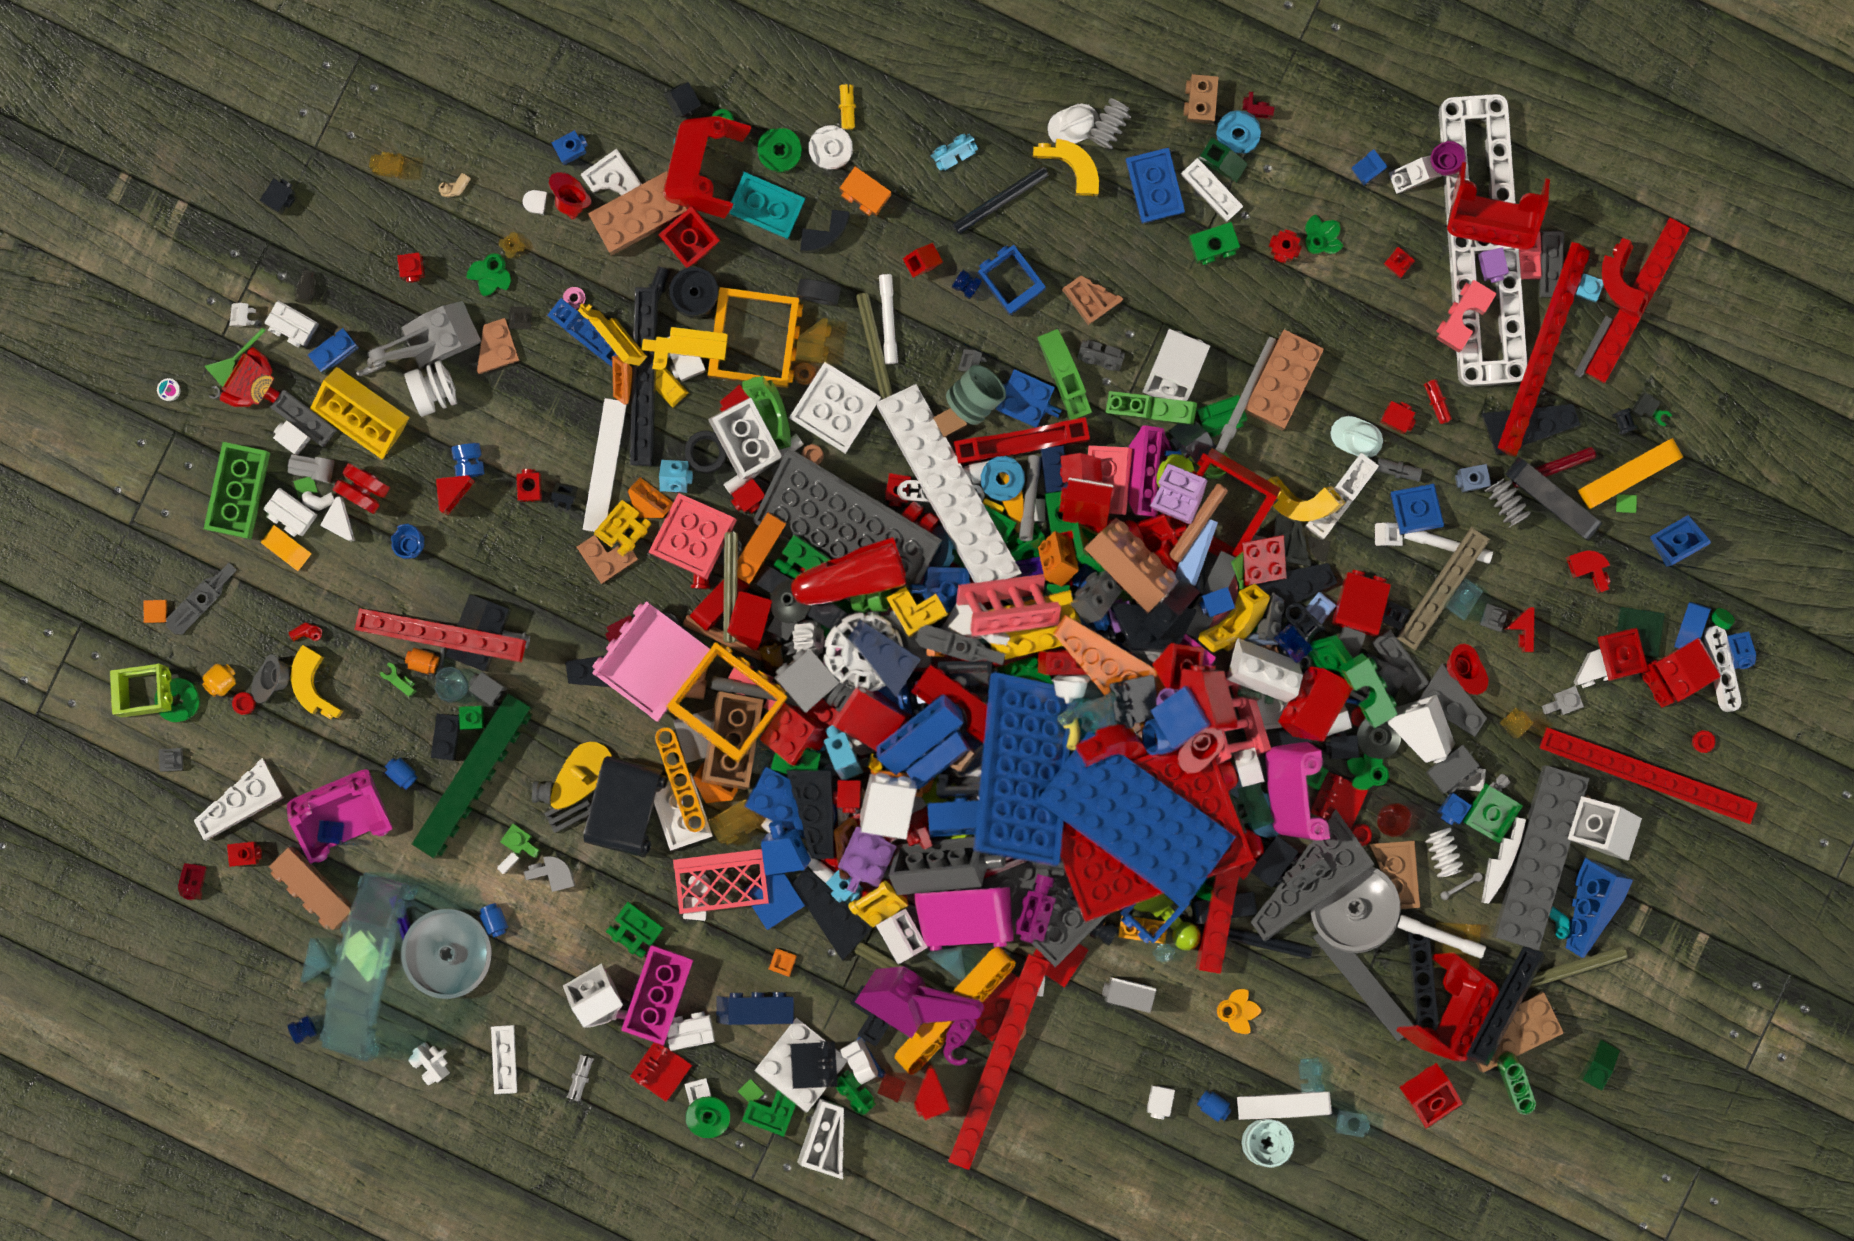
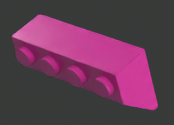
(657, 994)

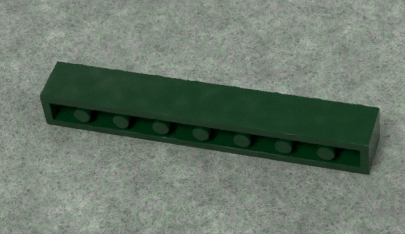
(471, 776)

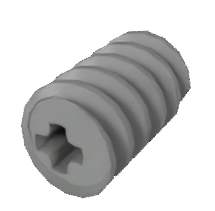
(1110, 123)
(1508, 502)

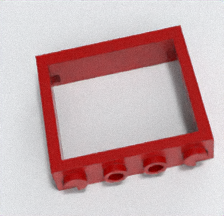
(1250, 478)

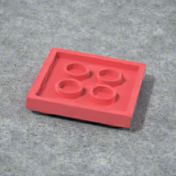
(692, 536)

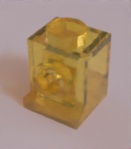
(387, 165)
(1516, 723)

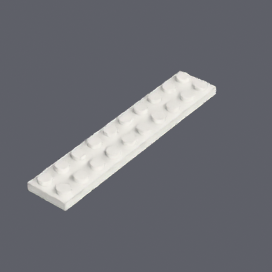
(947, 487)

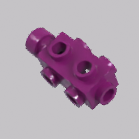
(1037, 912)

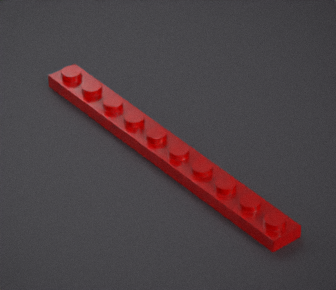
(1544, 349)
(1648, 775)
(998, 1061)

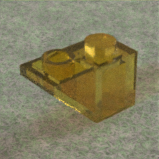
(811, 343)

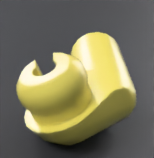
(1075, 734)

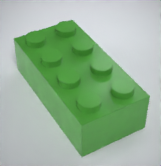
(237, 490)

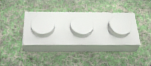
(1212, 190)
(504, 1059)

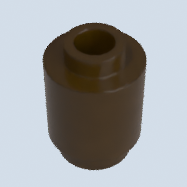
(772, 656)

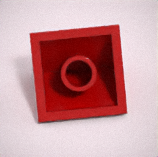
(451, 491)
(749, 619)
(1173, 660)

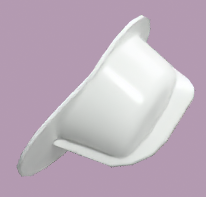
(1073, 123)
(1070, 686)

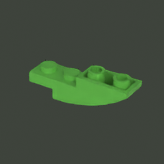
(1065, 374)
(1151, 408)

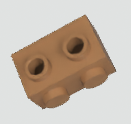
(1202, 99)

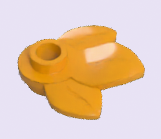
(1241, 1011)

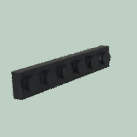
(1505, 1006)

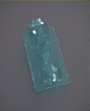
(1311, 1071)

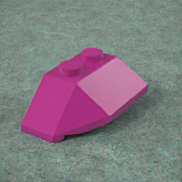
(1146, 458)

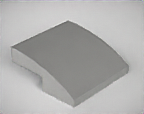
(691, 742)

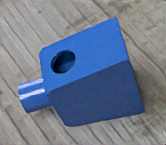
(783, 850)

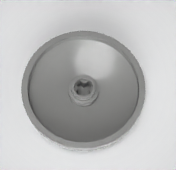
(1359, 913)
(446, 953)

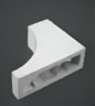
(960, 623)

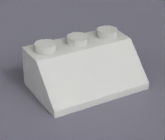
(745, 438)
(1265, 671)

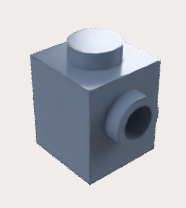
(1473, 478)

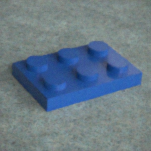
(1155, 185)

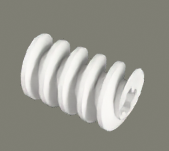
(1444, 853)

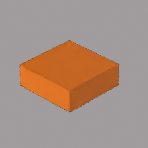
(155, 611)
(782, 962)

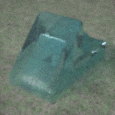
(1464, 599)

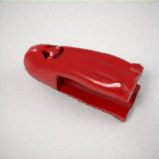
(860, 572)

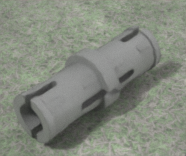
(580, 1077)

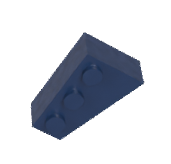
(886, 658)
(754, 1009)

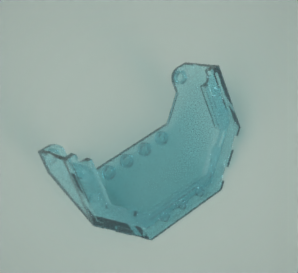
(364, 965)

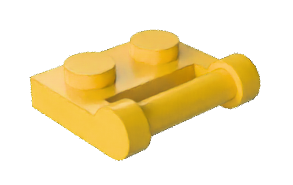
(878, 904)

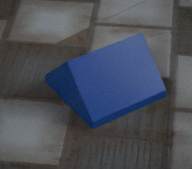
(1679, 540)

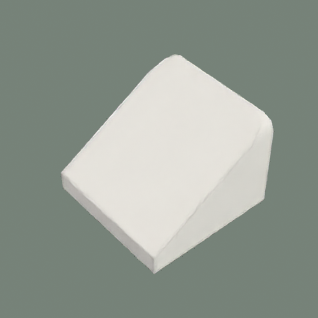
(1387, 535)

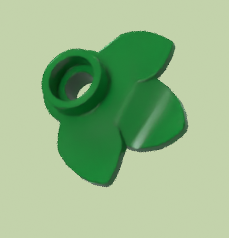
(1324, 233)
(487, 277)
(1364, 771)

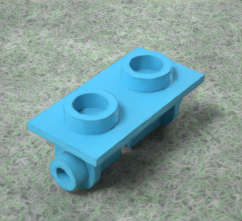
(960, 146)

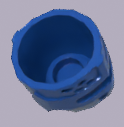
(1148, 739)

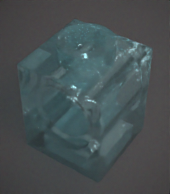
(1342, 1123)

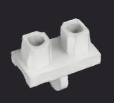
(432, 1061)

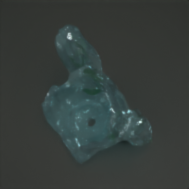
(1094, 712)

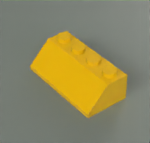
(359, 412)
(1037, 639)

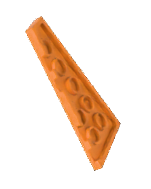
(1103, 659)

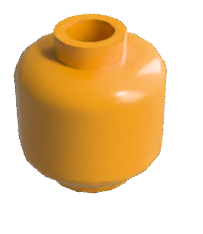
(219, 679)

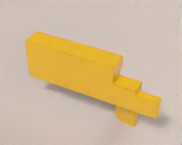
(614, 335)
(686, 343)

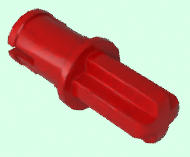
(1438, 401)

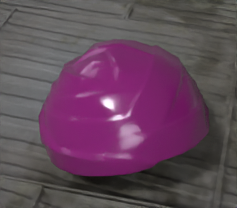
(1447, 158)

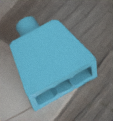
(842, 753)

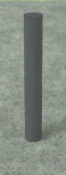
(1593, 347)

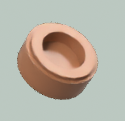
(813, 453)

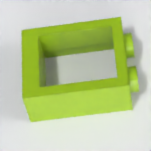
(120, 690)

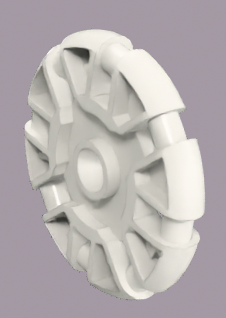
(850, 655)

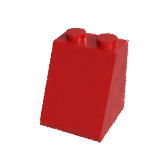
(1361, 603)
(1212, 695)
(870, 717)

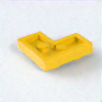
(913, 615)

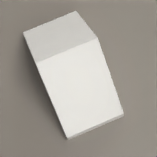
(338, 521)

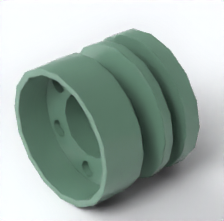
(976, 394)

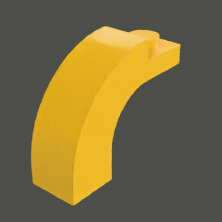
(1083, 166)
(1320, 506)
(1241, 621)
(303, 684)

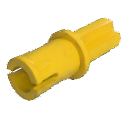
(847, 106)

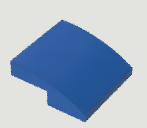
(781, 897)

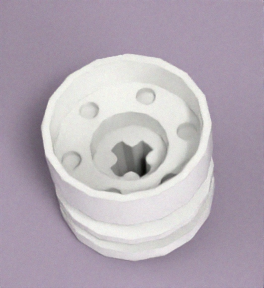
(431, 388)

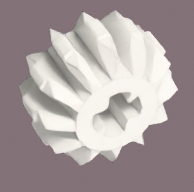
(809, 635)

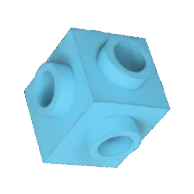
(674, 476)
(839, 892)

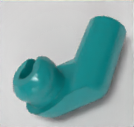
(1562, 924)

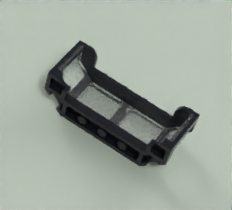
(952, 781)

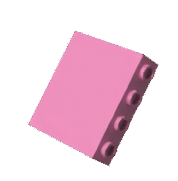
(650, 660)

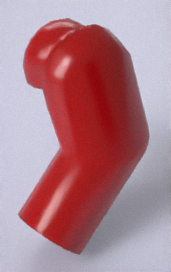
(307, 630)

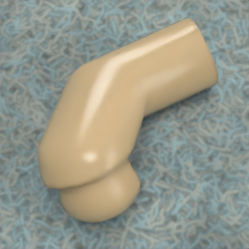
(456, 188)

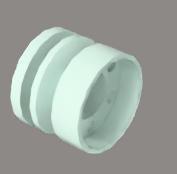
(1279, 1149)

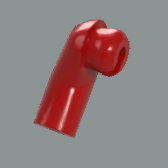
(1255, 843)

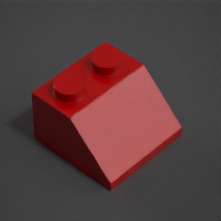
(689, 237)
(1688, 669)
(1431, 1095)

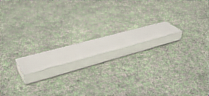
(604, 464)

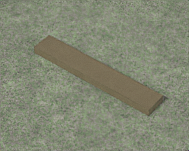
(1443, 588)

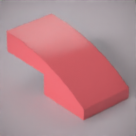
(1530, 261)

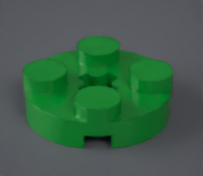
(779, 137)
(190, 699)

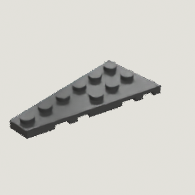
(1346, 861)

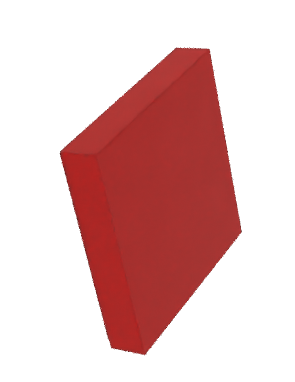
(1622, 654)

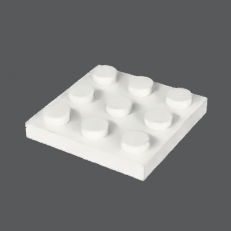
(835, 407)
(777, 1065)

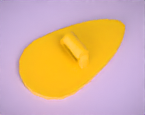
(578, 774)

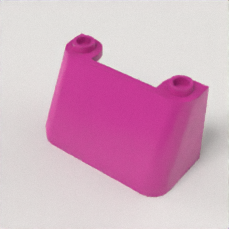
(1288, 792)
(346, 800)
(965, 917)

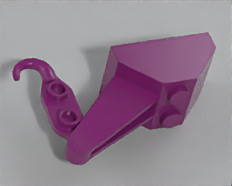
(906, 1002)

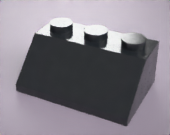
(482, 617)

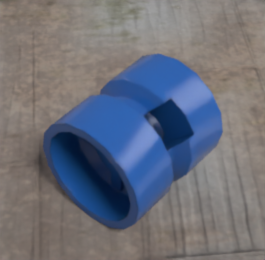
(468, 460)

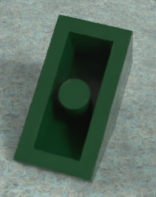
(1600, 1065)

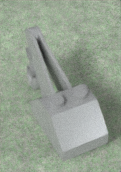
(429, 338)

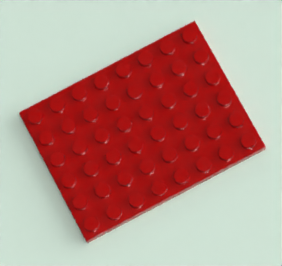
(1107, 884)

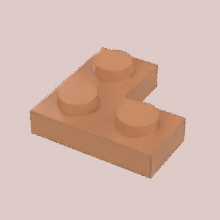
(604, 564)

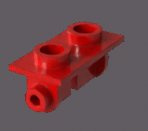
(1660, 690)

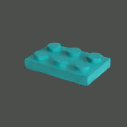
(766, 205)

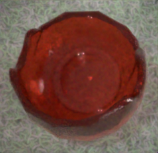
(1394, 819)

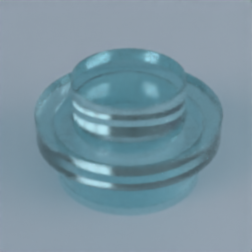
(1163, 953)

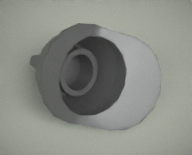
(271, 677)

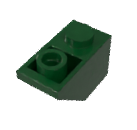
(1223, 160)

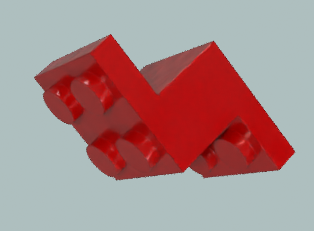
(796, 730)

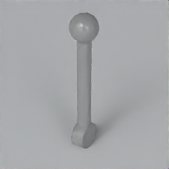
(1476, 877)

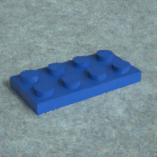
(775, 801)

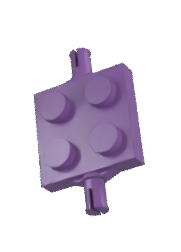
(866, 858)

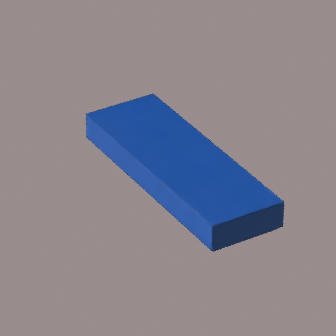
(938, 759)

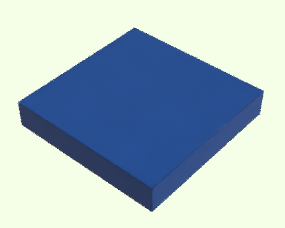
(1417, 509)
(1180, 717)

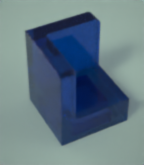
(1293, 644)
(330, 832)

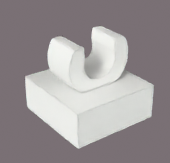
(239, 315)

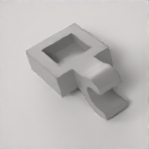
(1566, 702)

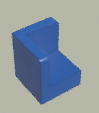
(1369, 167)

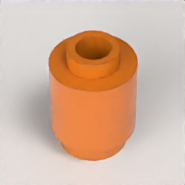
(422, 661)

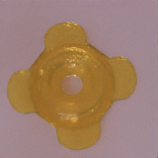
(505, 244)

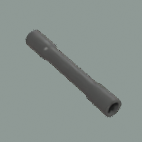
(730, 685)

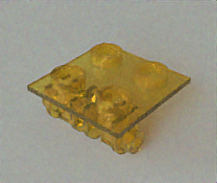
(1464, 931)

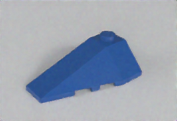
(1597, 900)

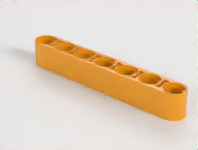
(975, 986)

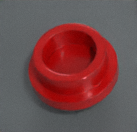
(1362, 833)

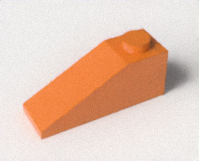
(759, 547)

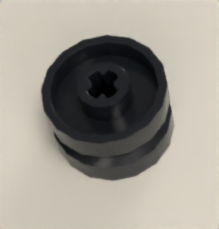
(694, 306)

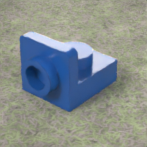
(1742, 650)

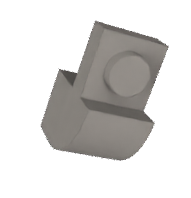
(558, 872)

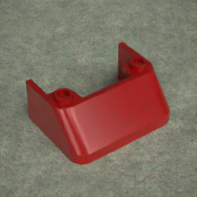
(683, 183)
(1494, 219)
(1464, 1015)

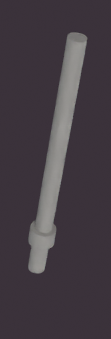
(1230, 429)

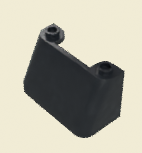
(623, 806)

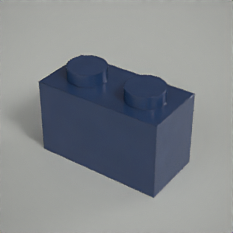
(1051, 468)

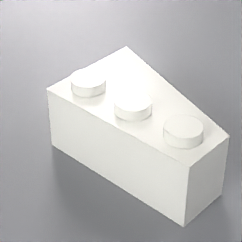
(824, 1140)

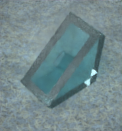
(950, 960)
(316, 961)

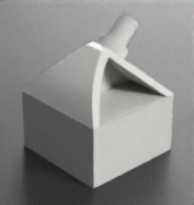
(594, 998)

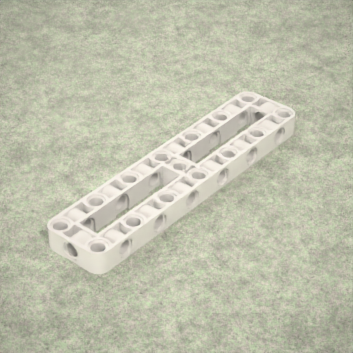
(1463, 259)

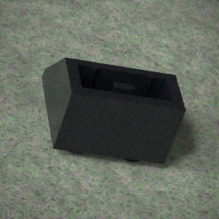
(1391, 674)

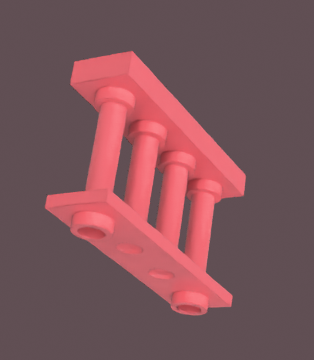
(1008, 619)
(1252, 724)

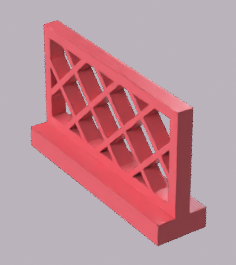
(720, 861)

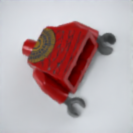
(248, 381)

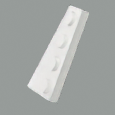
(247, 797)

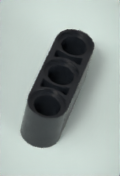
(1243, 906)

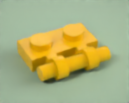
(617, 523)

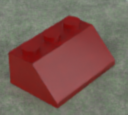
(1316, 706)
(931, 1096)

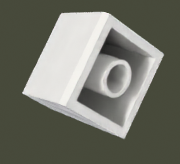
(1176, 367)
(1424, 728)
(887, 805)
(1605, 828)

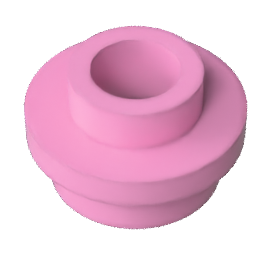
(574, 290)

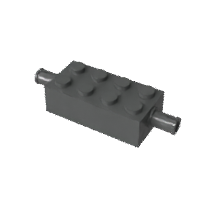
(941, 867)

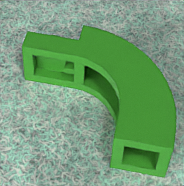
(770, 408)

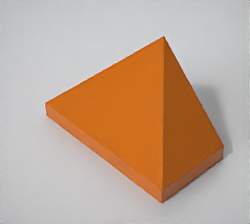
(621, 380)
(648, 500)
(712, 792)

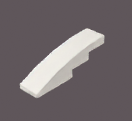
(1348, 489)
(1498, 869)
(1284, 1105)

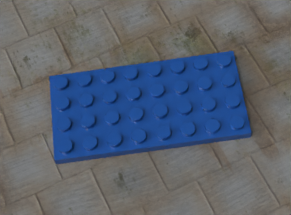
(1019, 762)
(1138, 822)

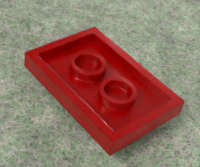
(996, 1006)

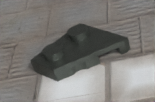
(1293, 540)

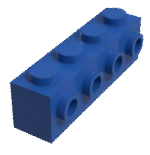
(919, 735)

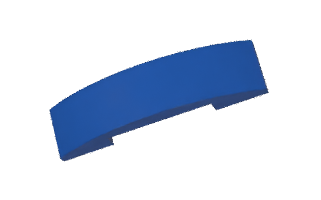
(582, 330)

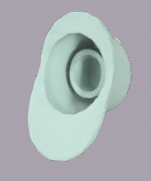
(1356, 436)

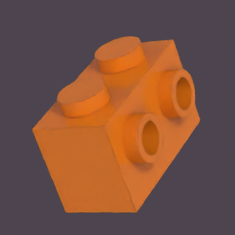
(865, 192)
(1058, 558)

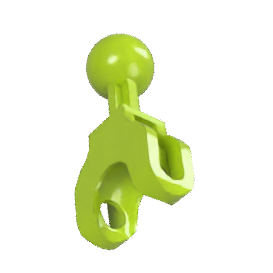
(1185, 934)

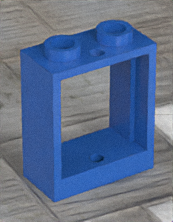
(1025, 297)
(1129, 921)

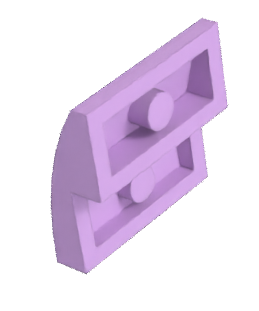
(1179, 494)

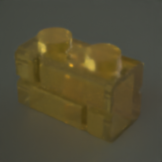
(732, 822)

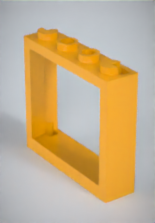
(793, 333)
(742, 666)

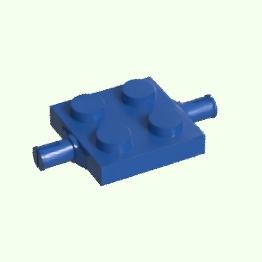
(1027, 399)
(944, 583)

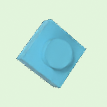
(1589, 287)

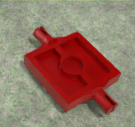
(1160, 529)

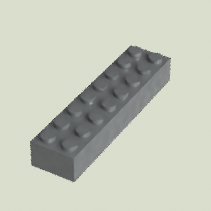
(1540, 858)

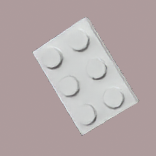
(671, 818)

